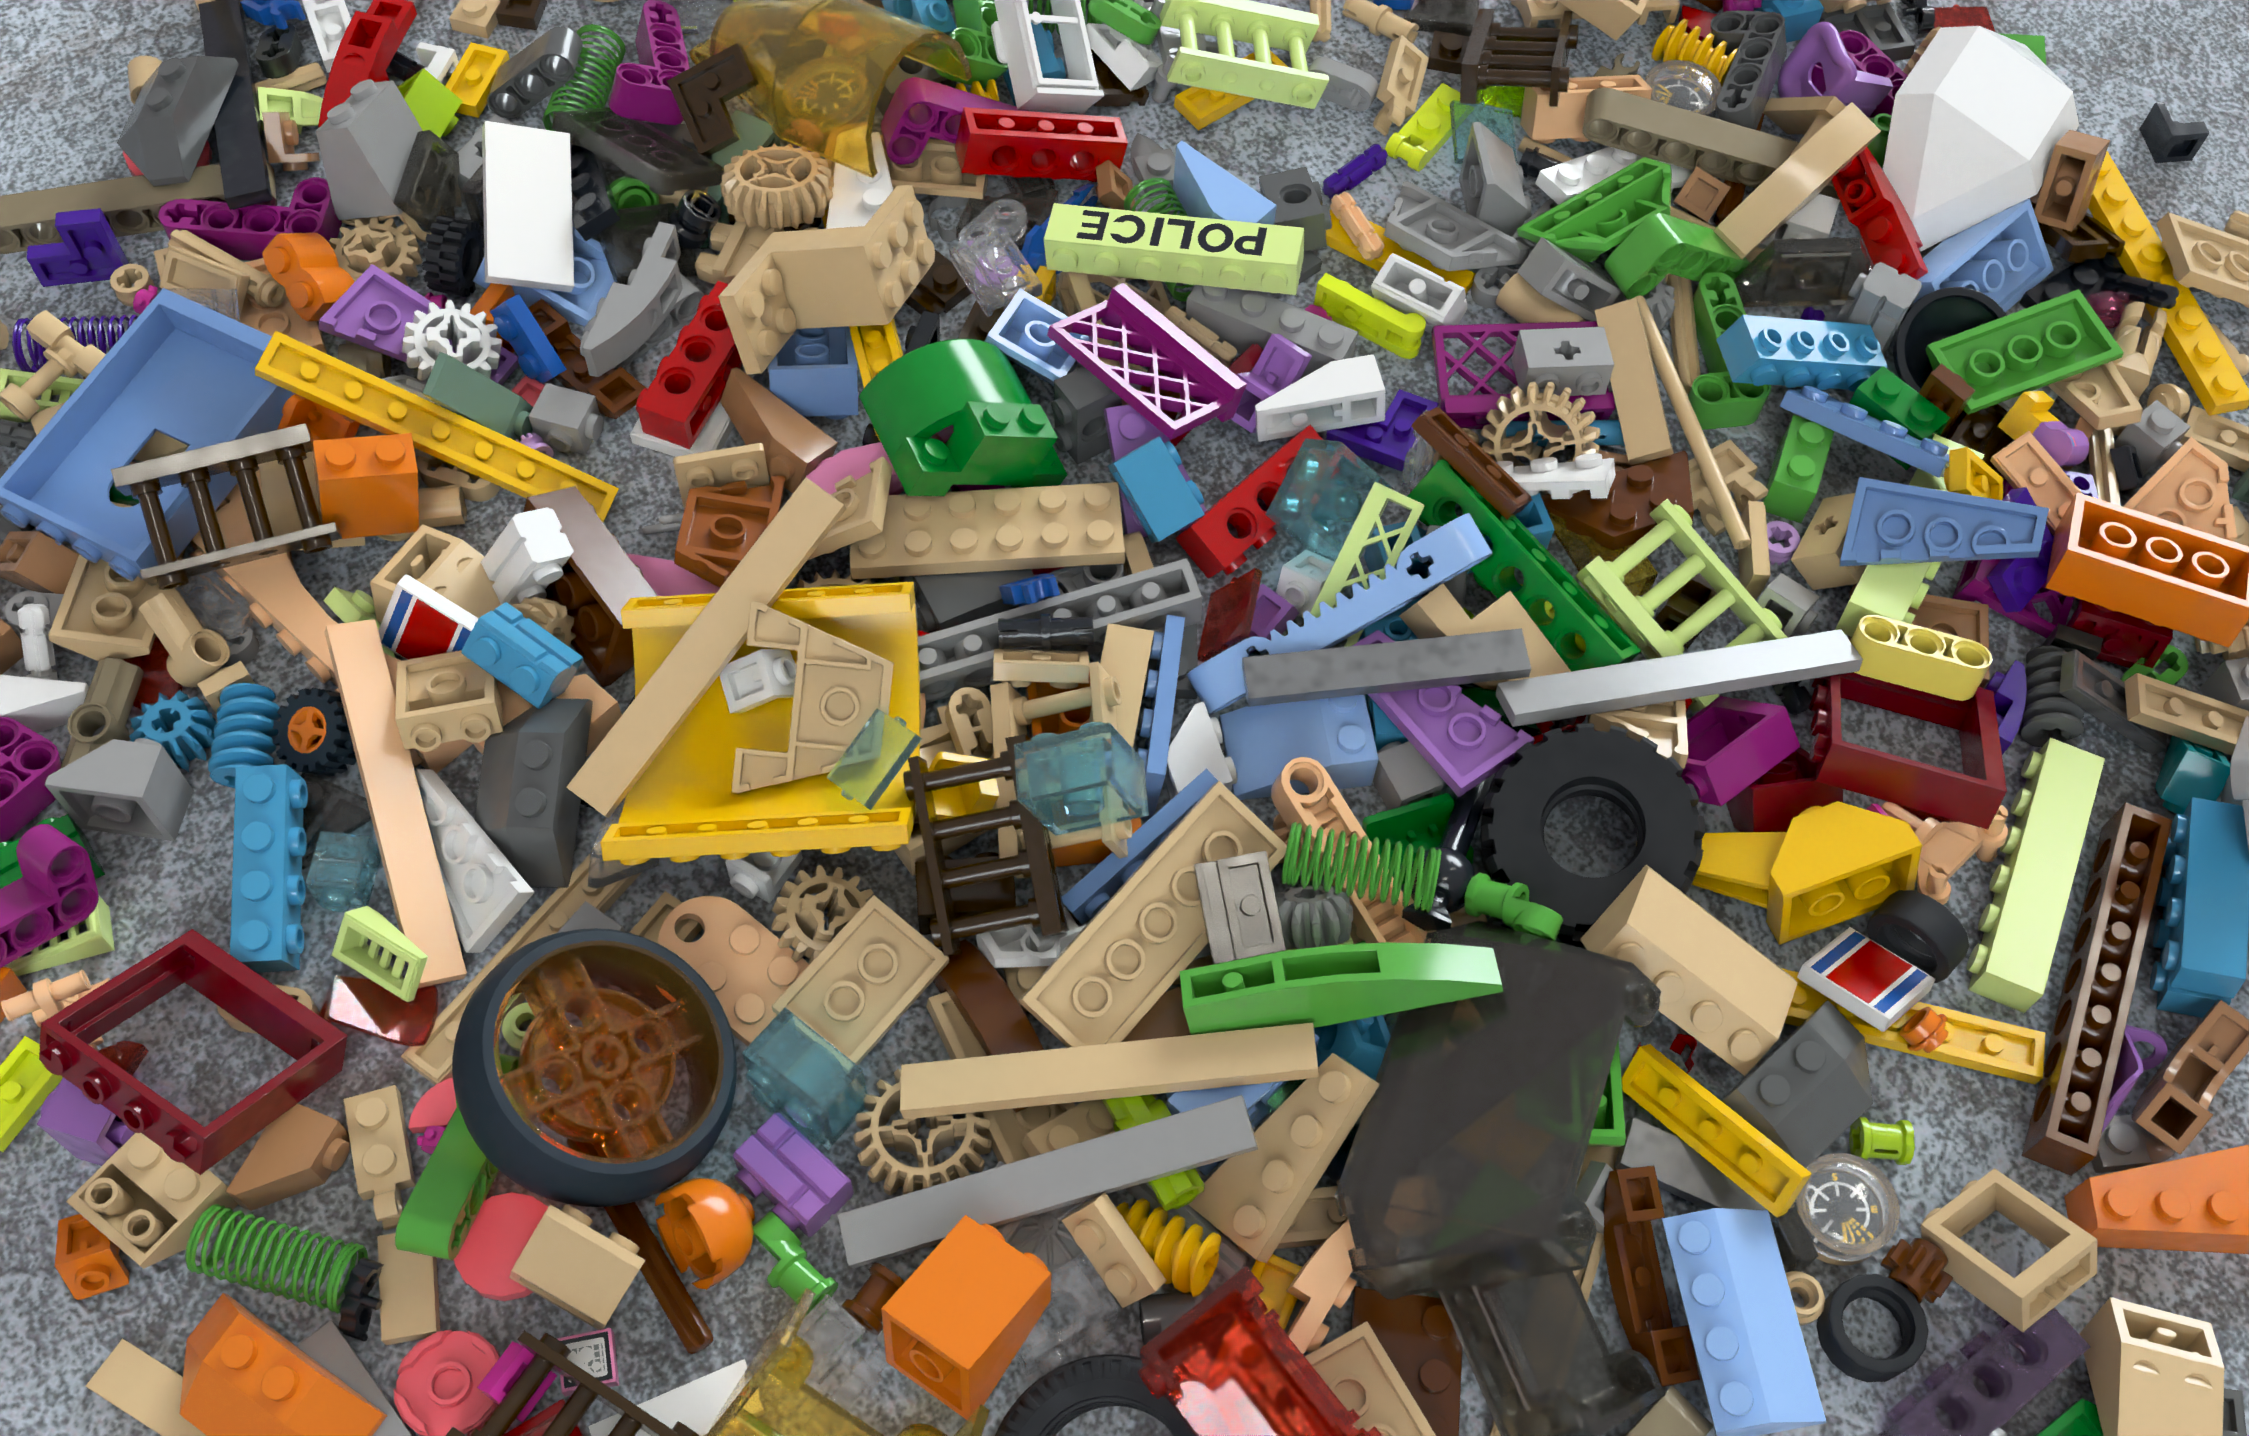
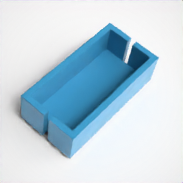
(2203, 909)

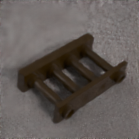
(1517, 57)
(193, 471)
(1033, 862)
(553, 1354)

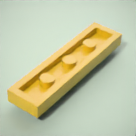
(1714, 1130)

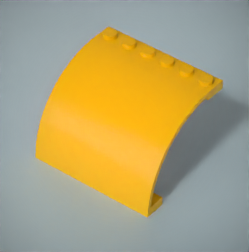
(686, 795)

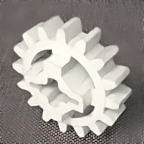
(472, 339)

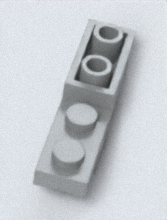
(636, 309)

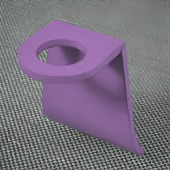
(2131, 1066)

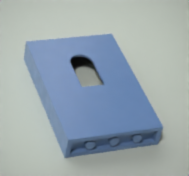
(169, 373)

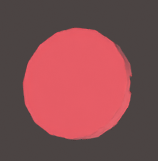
(496, 1243)
(441, 1383)

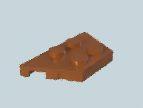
(724, 525)

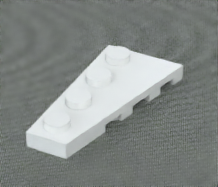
(1581, 173)
(858, 195)
(1564, 478)
(477, 877)

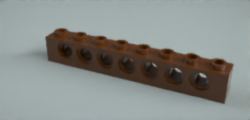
(2097, 991)

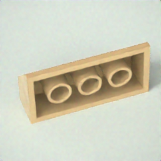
(1706, 972)

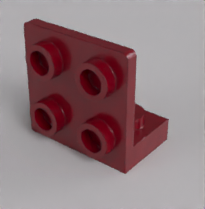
(2123, 635)

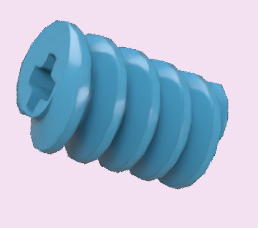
(243, 731)

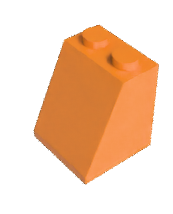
(368, 484)
(965, 1315)

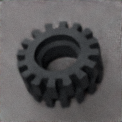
(453, 255)

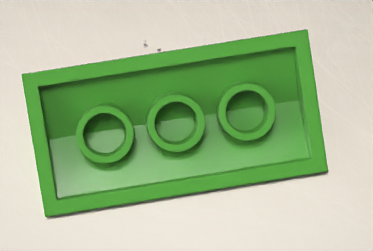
(2027, 350)

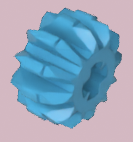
(178, 725)

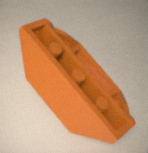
(258, 1383)

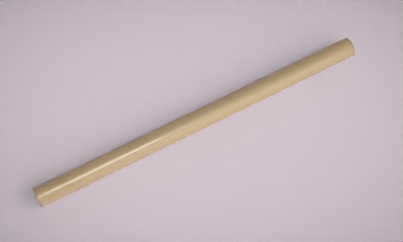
(1693, 431)

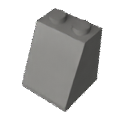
(367, 149)

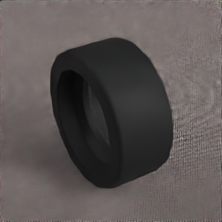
(1941, 931)
(1905, 1311)

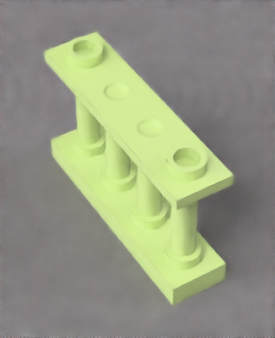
(1249, 23)
(1636, 613)

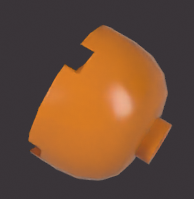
(706, 1228)

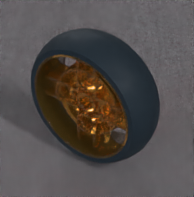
(557, 980)

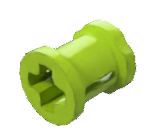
(1882, 1140)

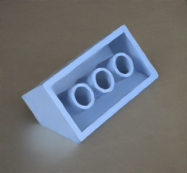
(1994, 257)
(1743, 1322)

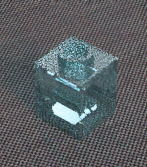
(343, 871)

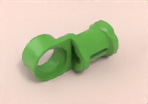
(1511, 906)
(792, 1271)

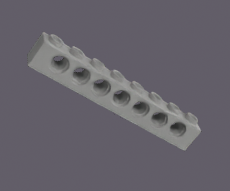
(1142, 600)

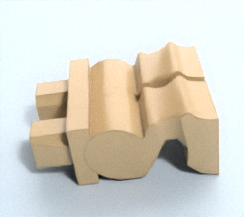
(736, 247)

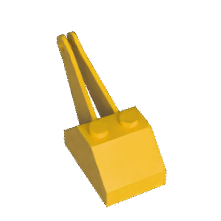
(1817, 873)

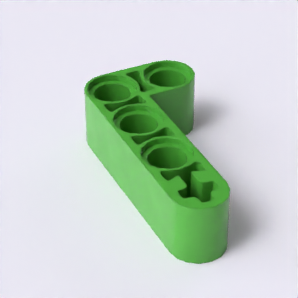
(976, 39)
(1669, 246)
(1714, 395)
(448, 1191)

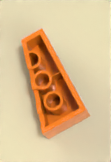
(2169, 1205)

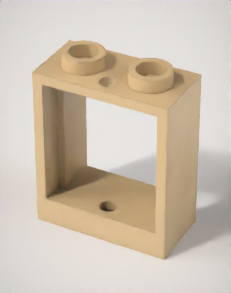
(2039, 1286)

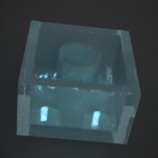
(1322, 496)
(1080, 778)
(804, 1079)

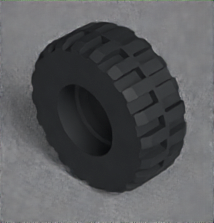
(1598, 766)

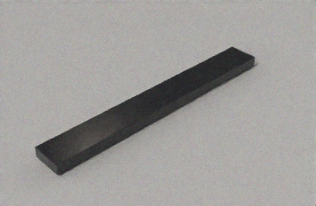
(238, 121)

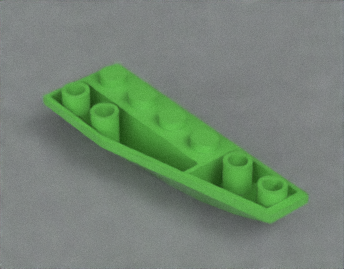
(1334, 984)

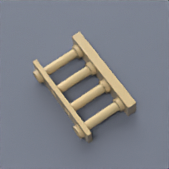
(1010, 718)

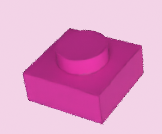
(505, 1374)

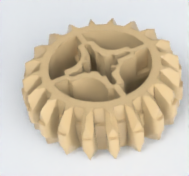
(777, 186)
(1537, 405)
(903, 1136)

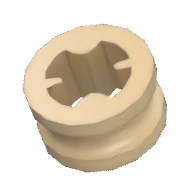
(124, 277)

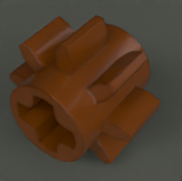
(1918, 1268)

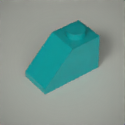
(2190, 772)

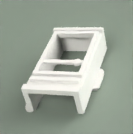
(1017, 48)

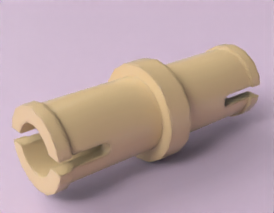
(1380, 19)

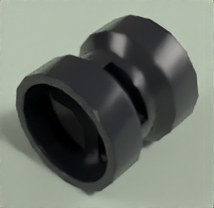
(694, 218)

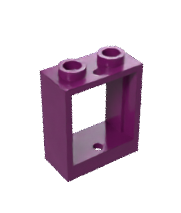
(1734, 746)

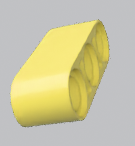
(1920, 657)

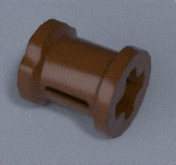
(872, 1297)

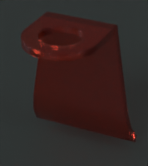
(378, 1012)

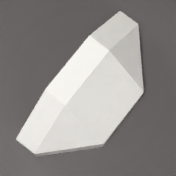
(1973, 130)

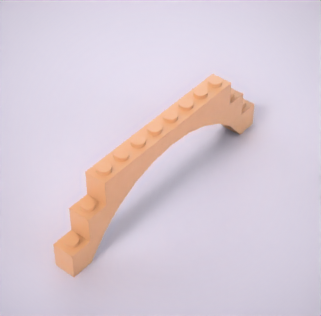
(284, 603)

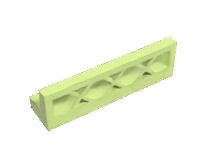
(1360, 538)

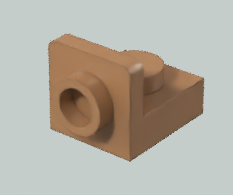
(280, 137)

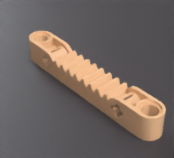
(1328, 809)

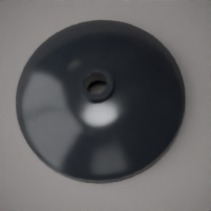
(1934, 319)

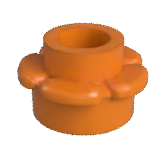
(1925, 1030)

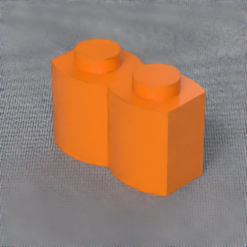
(307, 271)

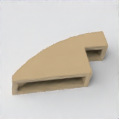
(1797, 180)
(1441, 616)

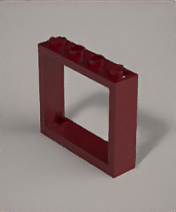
(1956, 796)
(234, 989)

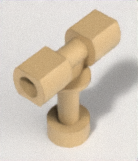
(63, 356)

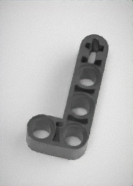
(1755, 66)

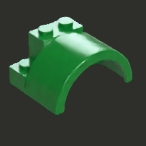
(994, 423)

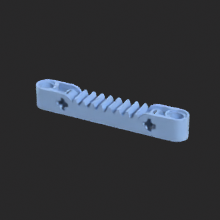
(1450, 551)

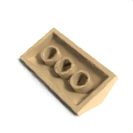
(935, 173)
(102, 612)

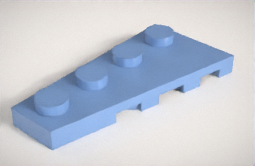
(1877, 434)
(1931, 525)
(1157, 720)
(1107, 877)

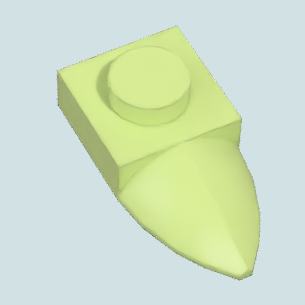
(302, 106)
(353, 608)

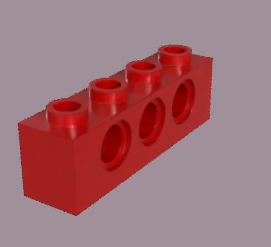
(1037, 143)
(691, 377)
(1208, 537)

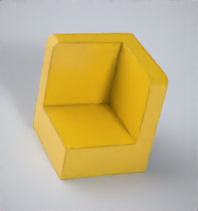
(964, 798)

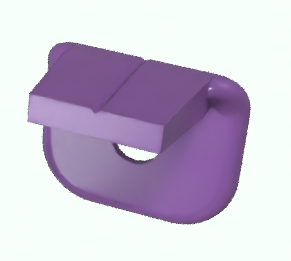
(1841, 76)

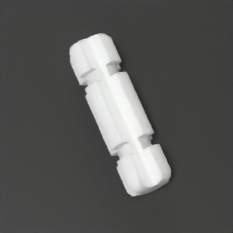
(36, 647)

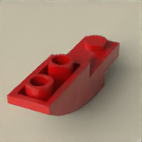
(367, 49)
(1879, 215)

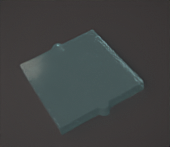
(1494, 118)
(874, 758)

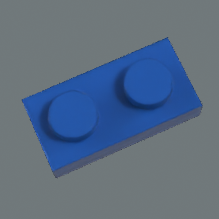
(528, 340)

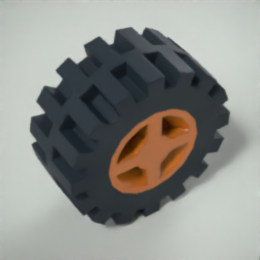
(314, 733)

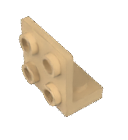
(721, 467)

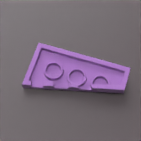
(376, 315)
(1450, 730)

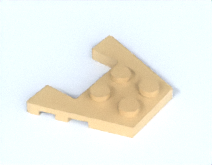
(832, 699)

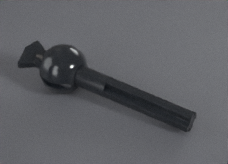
(1454, 868)

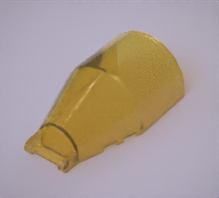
(826, 67)

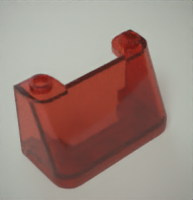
(1240, 1372)

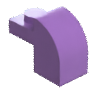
(1276, 369)

